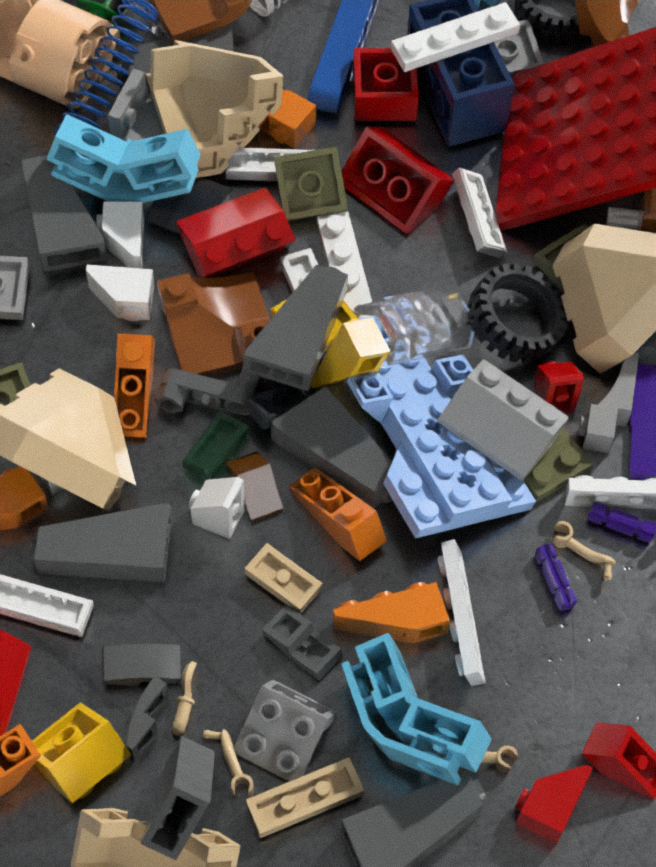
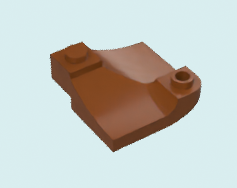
(196, 17)
(604, 19)
(212, 320)

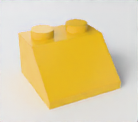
(79, 752)

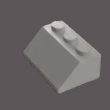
(503, 419)

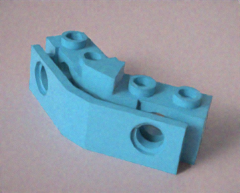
(152, 166)
(414, 722)

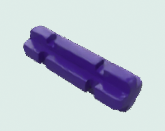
(622, 522)
(555, 577)

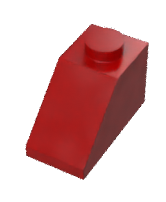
(559, 385)
(623, 757)
(551, 802)

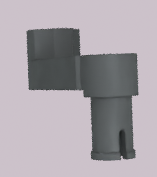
(183, 386)

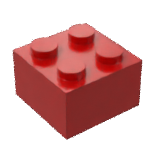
(382, 87)

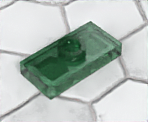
(215, 446)

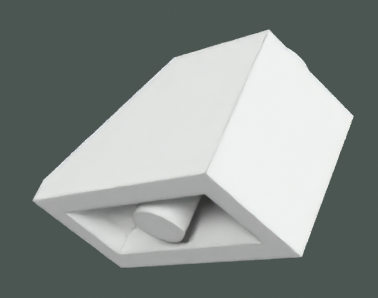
(123, 231)
(123, 290)
(218, 505)

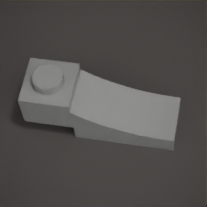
(613, 410)

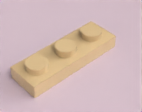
(304, 797)

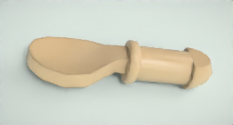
(184, 702)

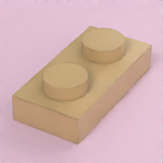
(283, 578)

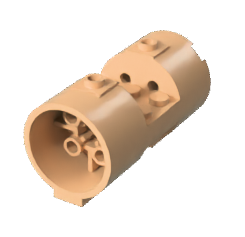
(50, 47)

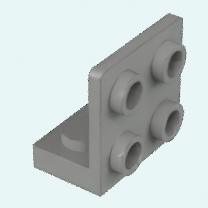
(134, 111)
(283, 730)

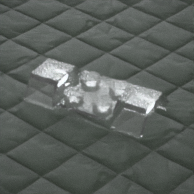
(421, 324)

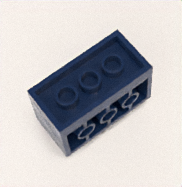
(468, 90)

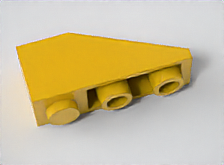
(354, 352)

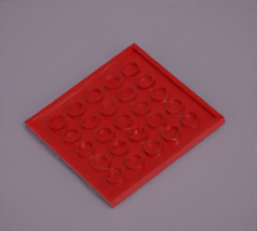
(580, 132)

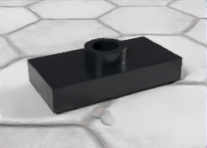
(273, 403)

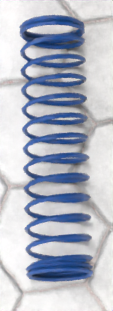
(150, 17)

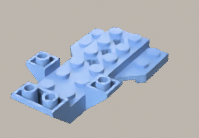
(434, 473)

